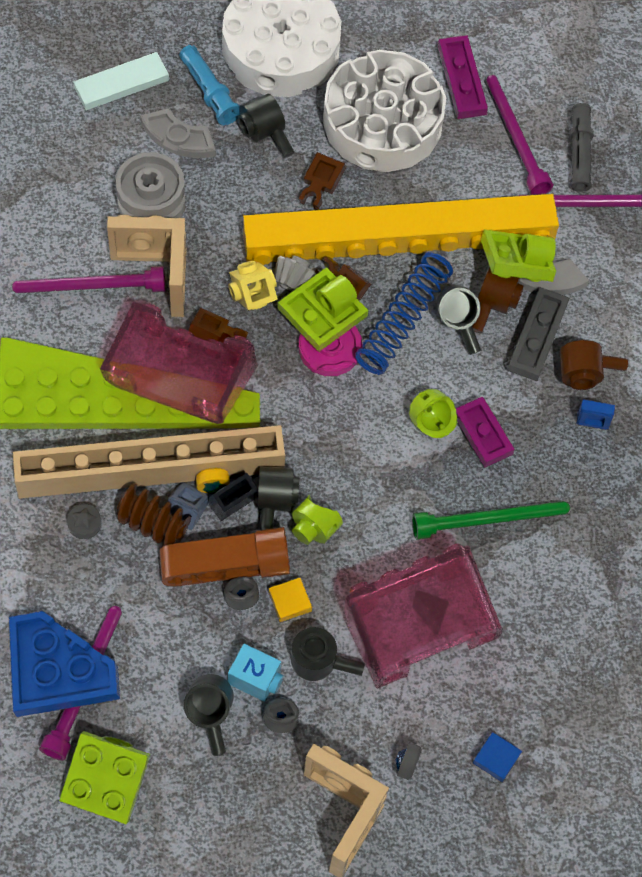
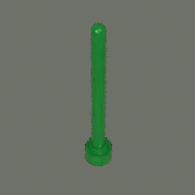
(427, 525)

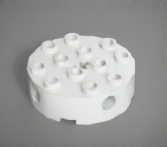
(281, 44)
(384, 111)

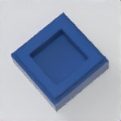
(595, 414)
(497, 757)

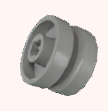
(150, 186)

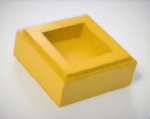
(290, 599)

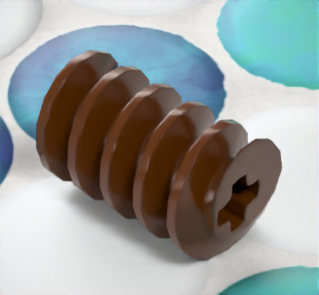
(150, 517)

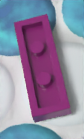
(462, 77)

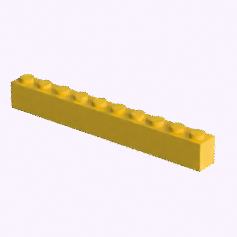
(394, 228)

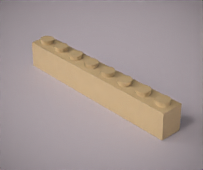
(145, 461)

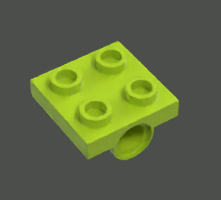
(520, 255)
(323, 308)
(105, 776)

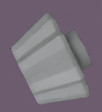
(292, 272)

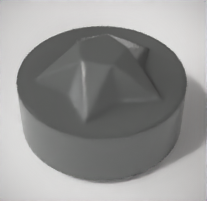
(84, 521)

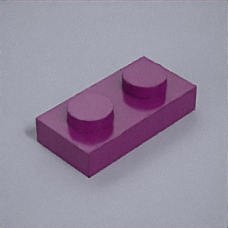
(484, 432)

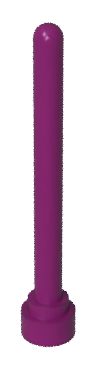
(537, 180)
(597, 200)
(151, 279)
(57, 744)

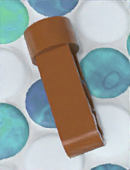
(225, 558)

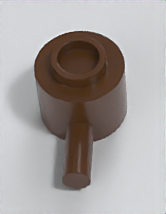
(497, 294)
(584, 364)

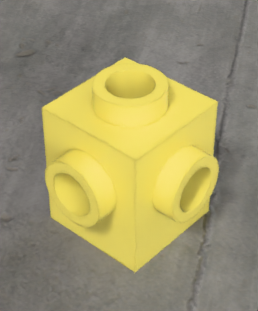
(261, 289)

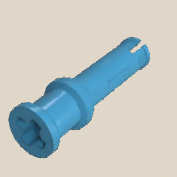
(215, 94)

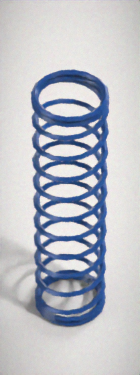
(381, 361)

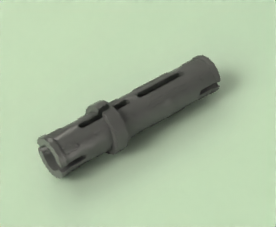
(581, 137)

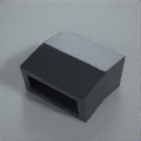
(242, 483)

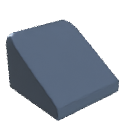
(191, 501)

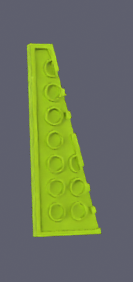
(67, 391)

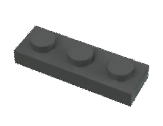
(538, 334)

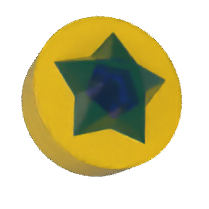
(212, 480)

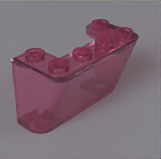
(177, 366)
(420, 613)

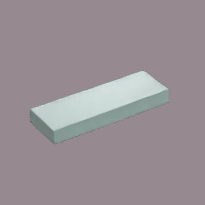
(121, 81)

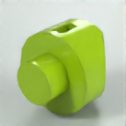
(433, 411)
(315, 522)

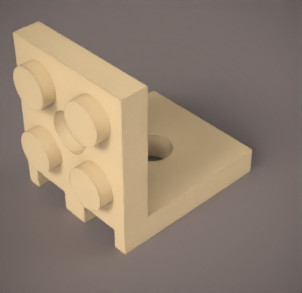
(152, 240)
(353, 785)

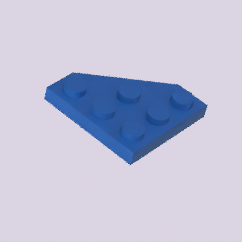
(56, 667)

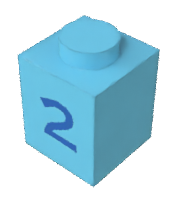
(255, 673)

